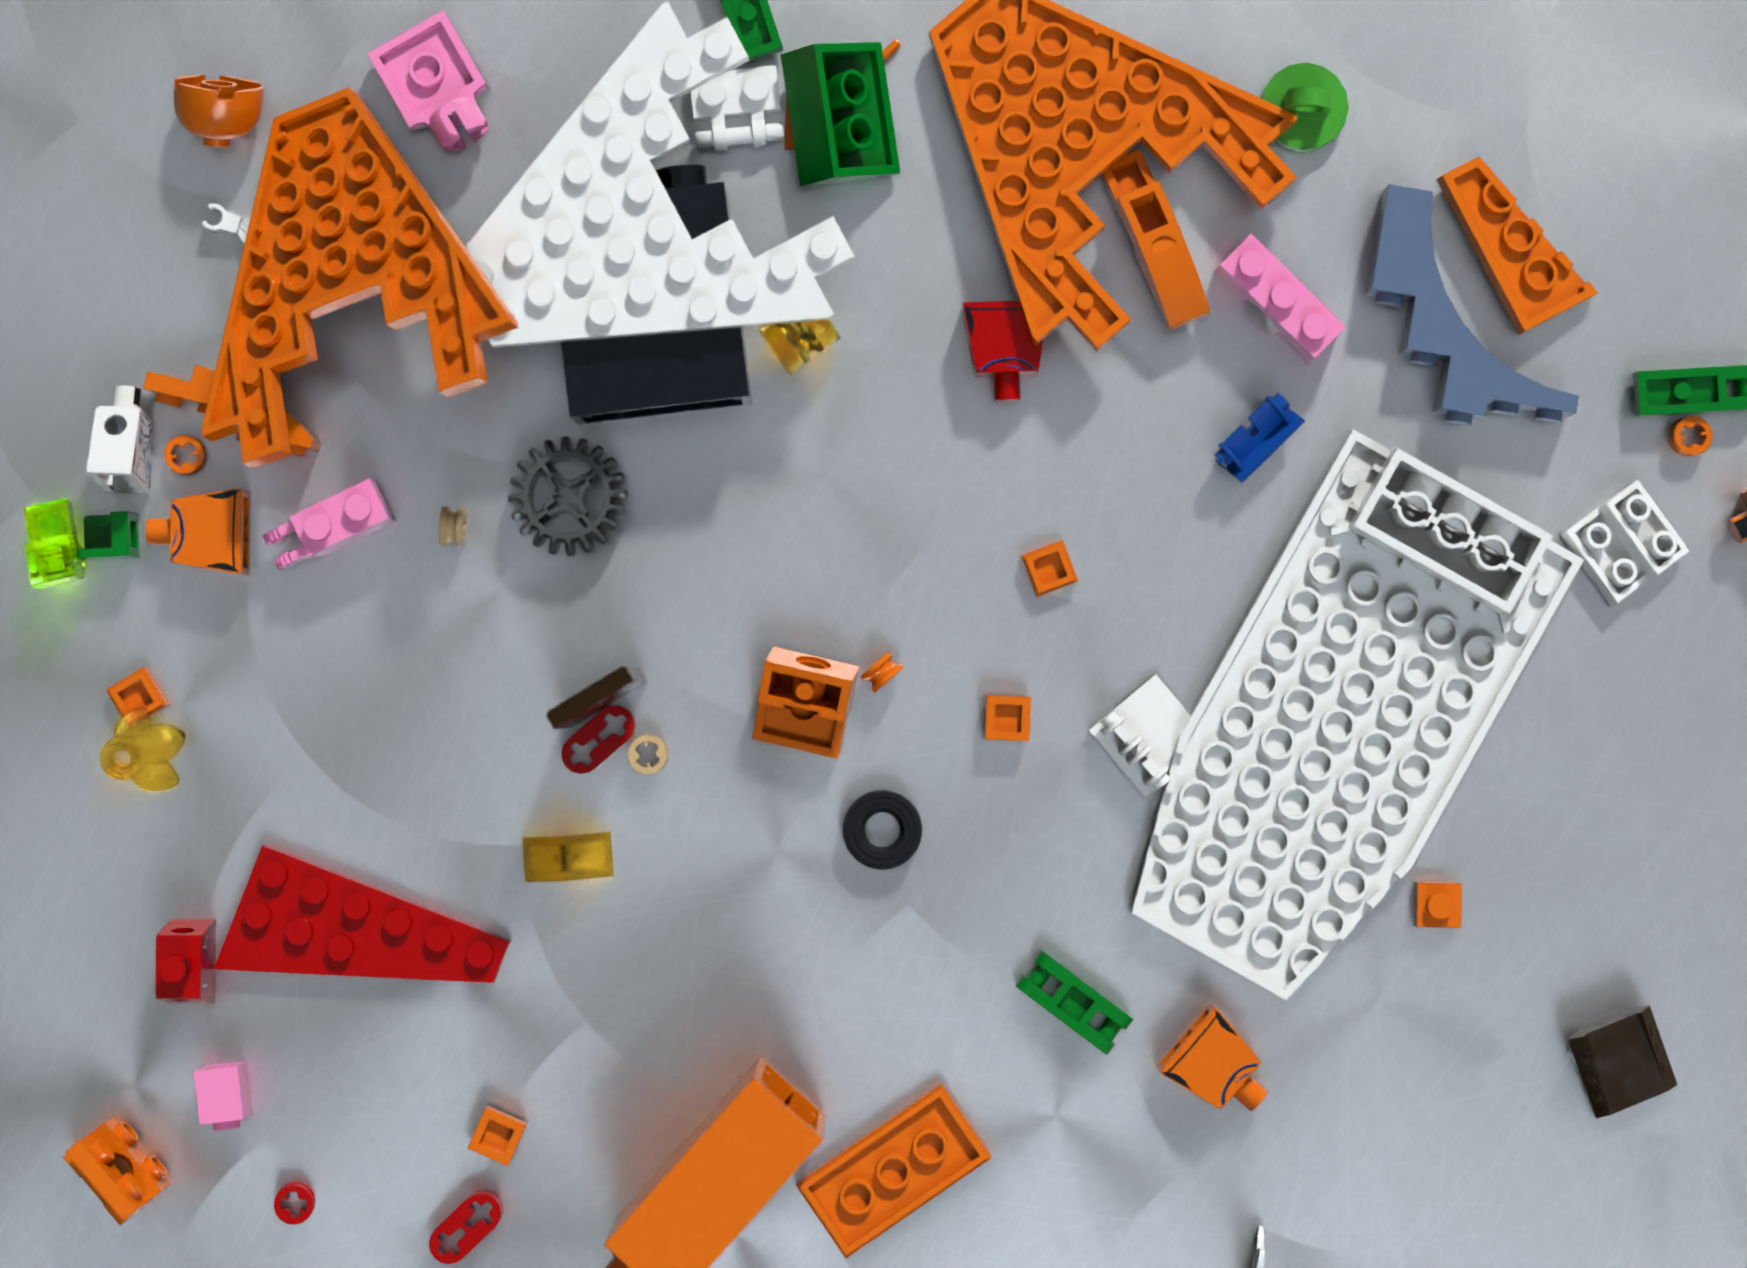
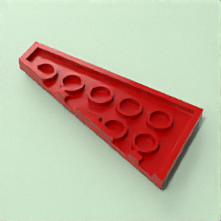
(329, 924)

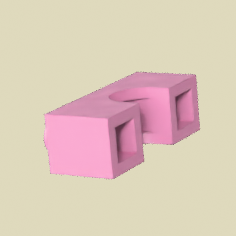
(1292, 308)

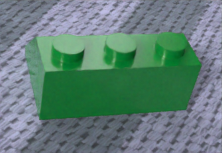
(840, 113)

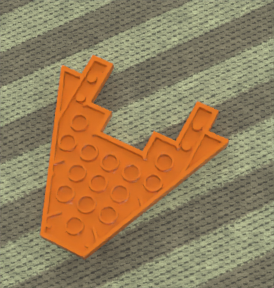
(1052, 108)
(326, 230)

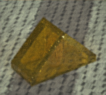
(568, 857)

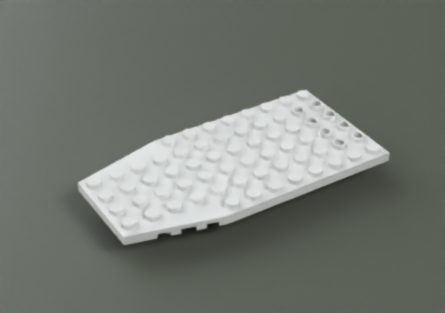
(1344, 713)

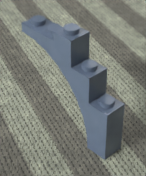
(1470, 375)

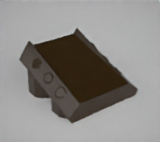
(1621, 1060)

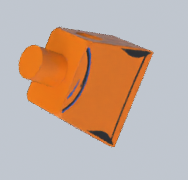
(207, 531)
(1214, 1062)

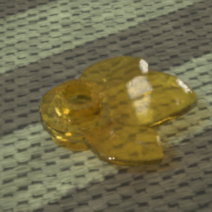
(149, 751)

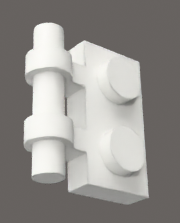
(734, 95)

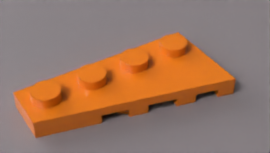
(1519, 261)

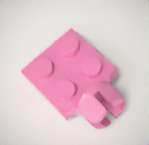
(433, 81)

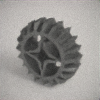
(551, 508)

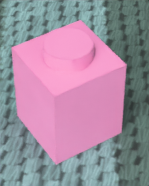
(223, 1095)

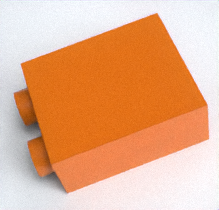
(718, 1176)

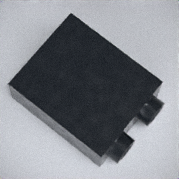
(668, 370)

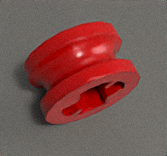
(284, 1212)

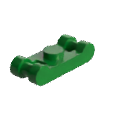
(1074, 1002)

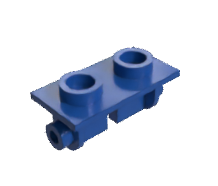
(1251, 447)

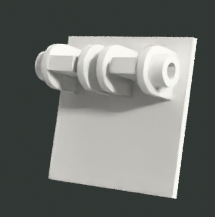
(1143, 734)

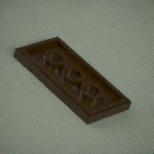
(595, 697)

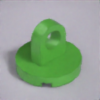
(1314, 99)

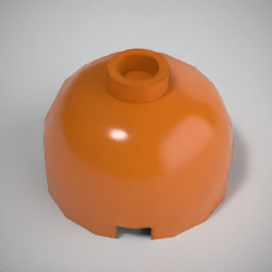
(217, 108)

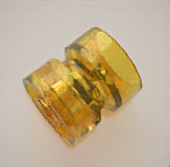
(796, 341)

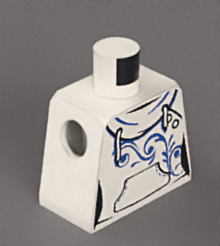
(121, 444)

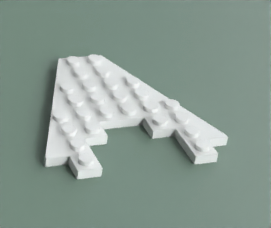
(594, 239)

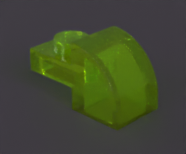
(52, 544)

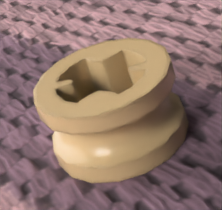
(452, 526)
(661, 753)

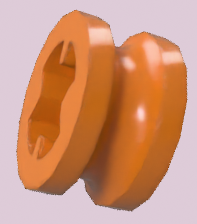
(1675, 437)
(184, 441)
(881, 672)

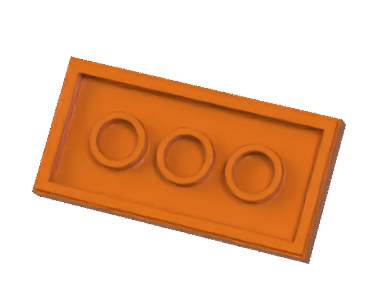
(893, 1170)

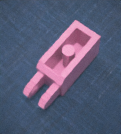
(333, 523)

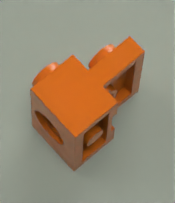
(804, 702)
(119, 1193)

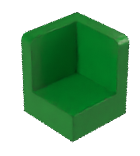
(110, 536)

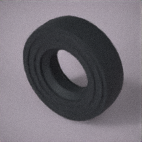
(882, 857)

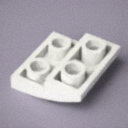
(1624, 542)

